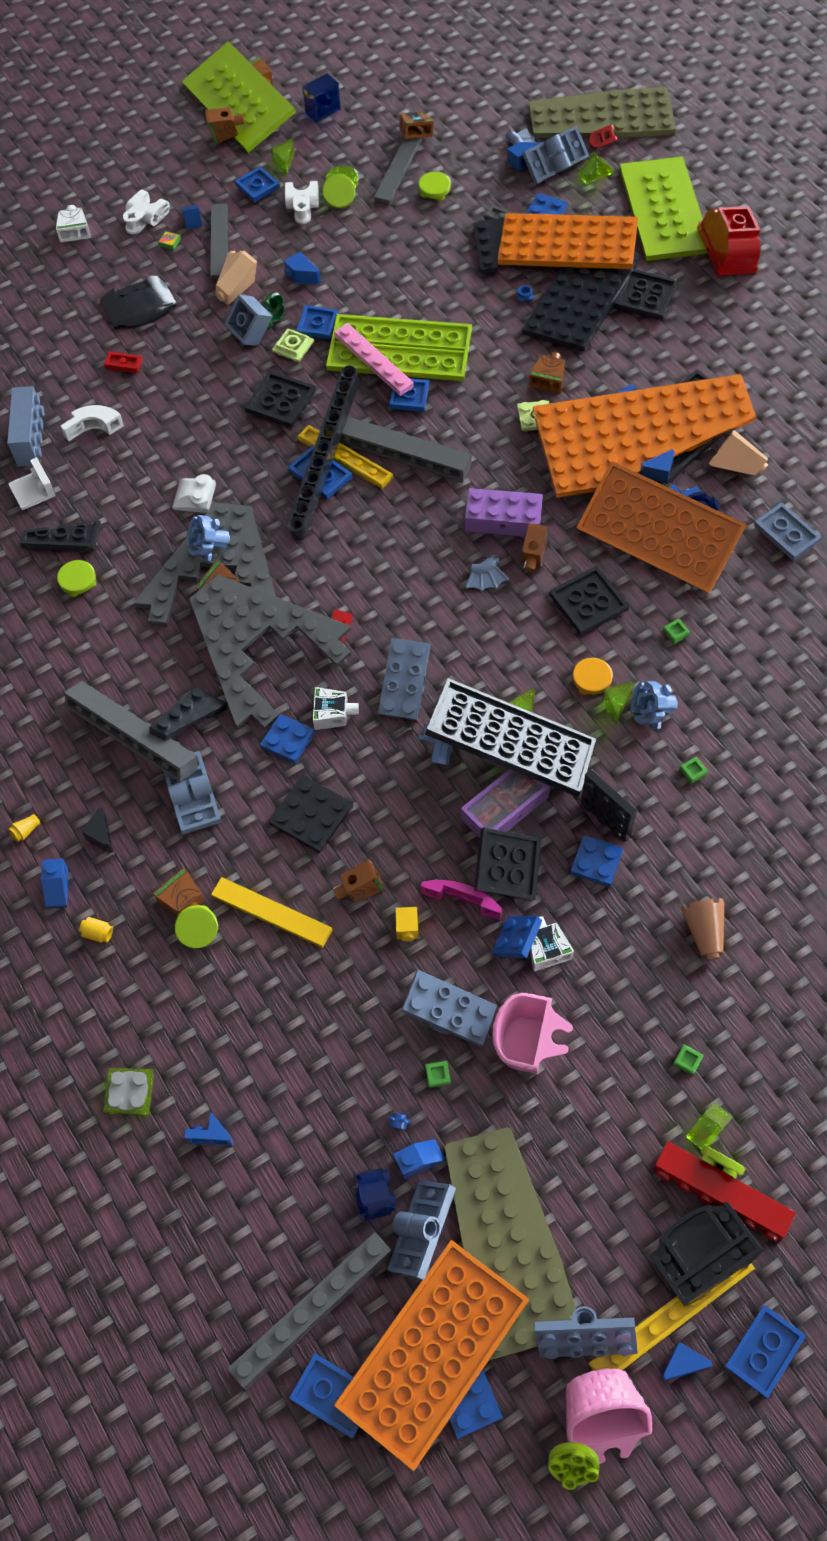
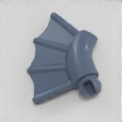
(522, 136)
(486, 575)

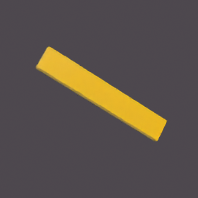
(351, 460)
(272, 912)

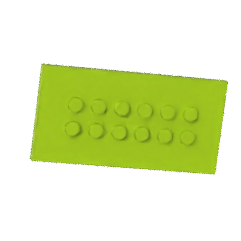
(233, 82)
(665, 207)
(413, 346)

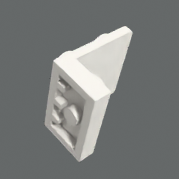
(33, 487)

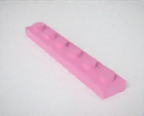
(374, 359)

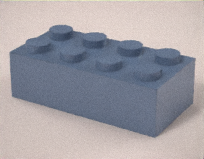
(25, 425)

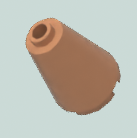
(706, 925)

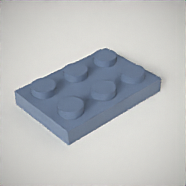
(787, 531)

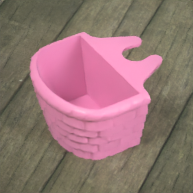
(525, 1030)
(606, 1412)

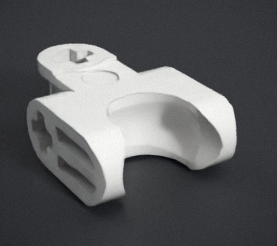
(302, 200)
(141, 213)

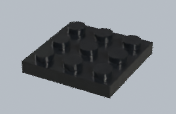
(646, 294)
(280, 399)
(588, 600)
(608, 806)
(311, 813)
(507, 864)

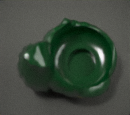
(274, 305)

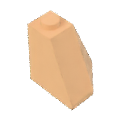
(235, 276)
(739, 456)

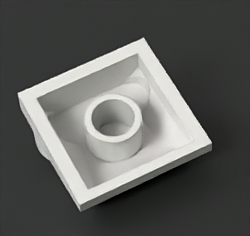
(194, 494)

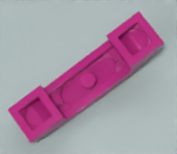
(437, 888)

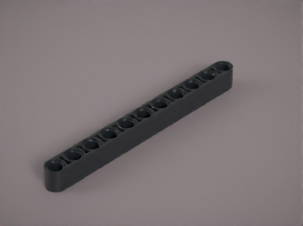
(332, 426)

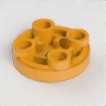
(592, 676)

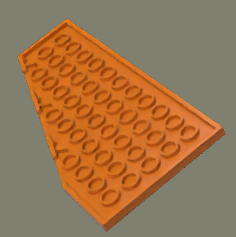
(634, 427)

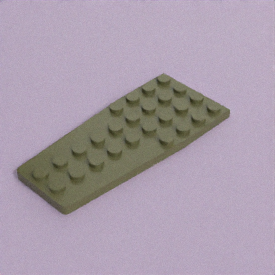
(630, 111)
(508, 1231)

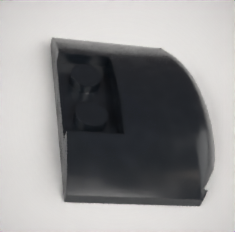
(138, 303)
(704, 1251)

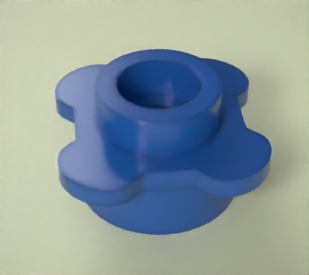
(525, 293)
(398, 1120)

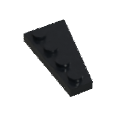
(488, 240)
(73, 538)
(186, 713)

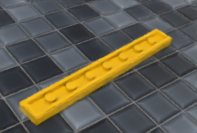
(665, 1322)

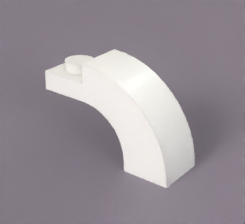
(92, 418)

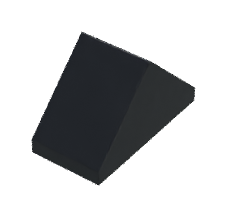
(97, 831)

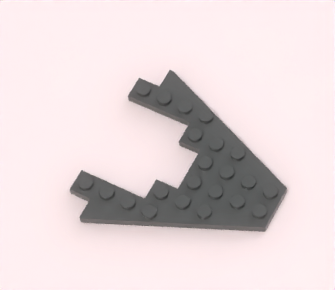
(242, 554)
(235, 617)

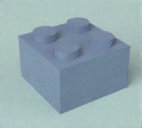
(248, 320)

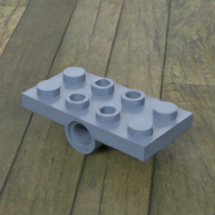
(555, 154)
(404, 679)
(194, 800)
(449, 1008)
(420, 1229)
(586, 1336)

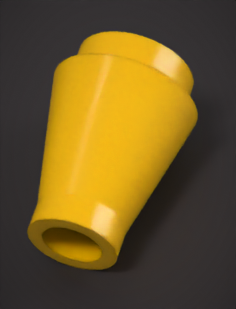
(22, 828)

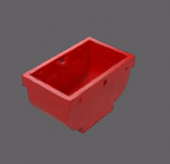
(731, 240)

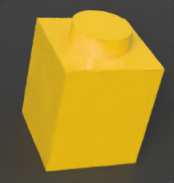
(407, 923)

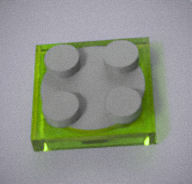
(128, 1091)

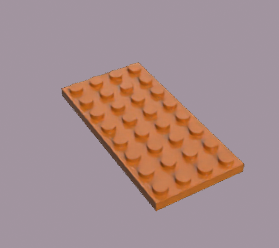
(568, 241)
(661, 527)
(431, 1354)

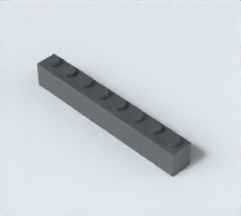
(406, 449)
(130, 731)
(310, 1311)

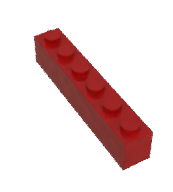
(718, 1187)

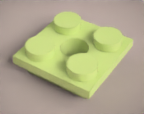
(286, 348)
(525, 414)

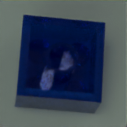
(321, 97)

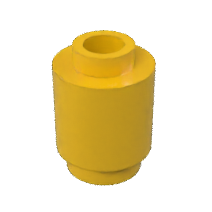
(95, 930)

